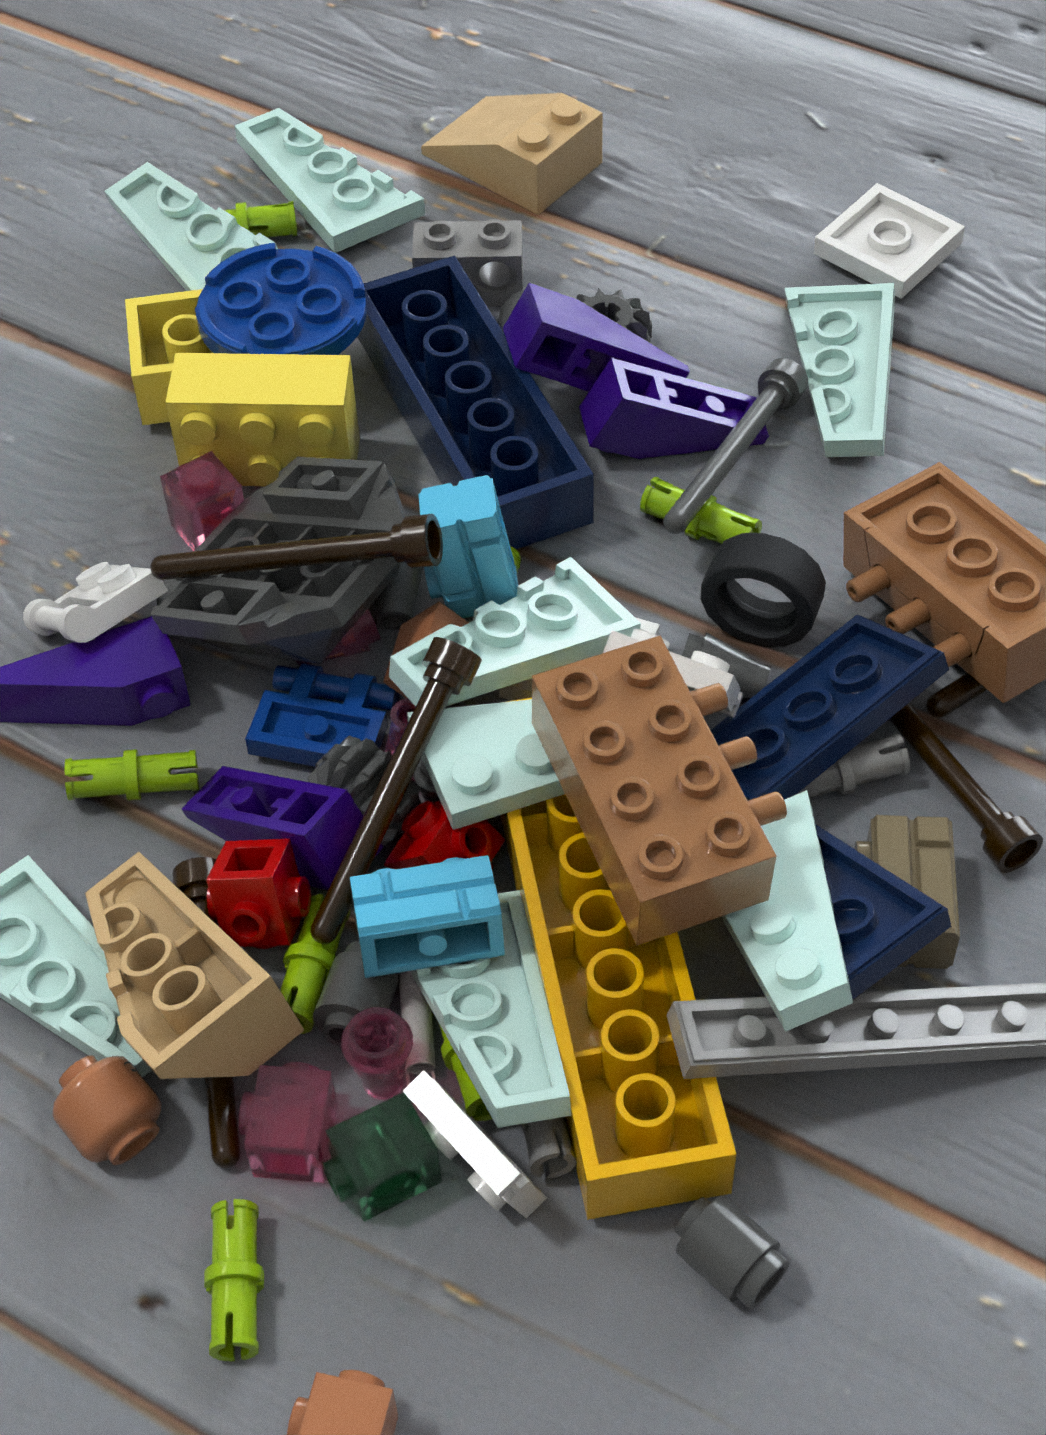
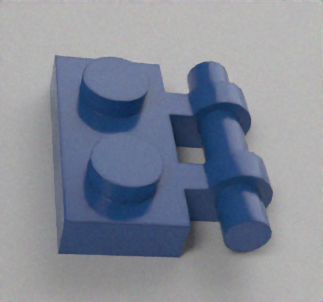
(304, 728)

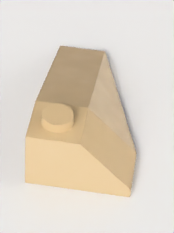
(181, 983)

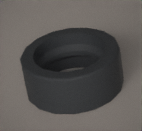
(772, 562)

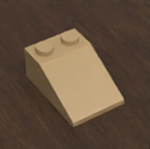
(522, 146)

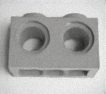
(485, 249)

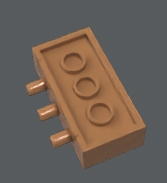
(955, 575)
(656, 788)

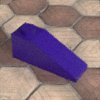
(574, 342)
(659, 413)
(111, 680)
(265, 806)

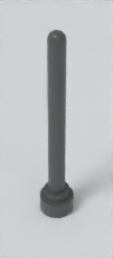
(778, 389)

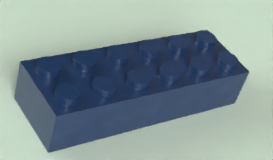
(470, 403)

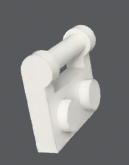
(99, 602)

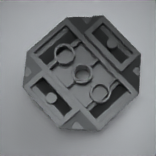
(292, 609)

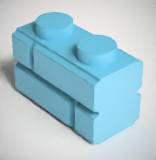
(476, 547)
(427, 916)

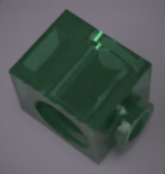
(381, 1157)

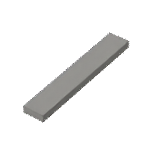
(871, 1032)

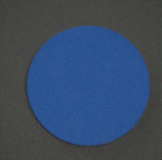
(281, 303)

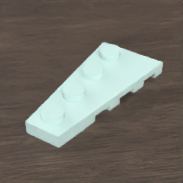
(325, 183)
(179, 226)
(847, 357)
(529, 634)
(488, 762)
(794, 934)
(56, 966)
(502, 1025)

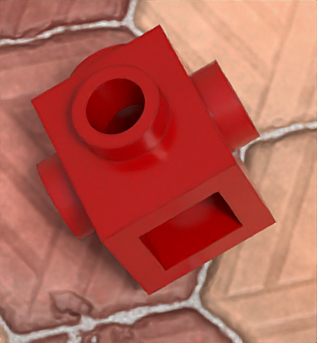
(432, 840)
(258, 892)

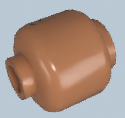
(107, 1109)

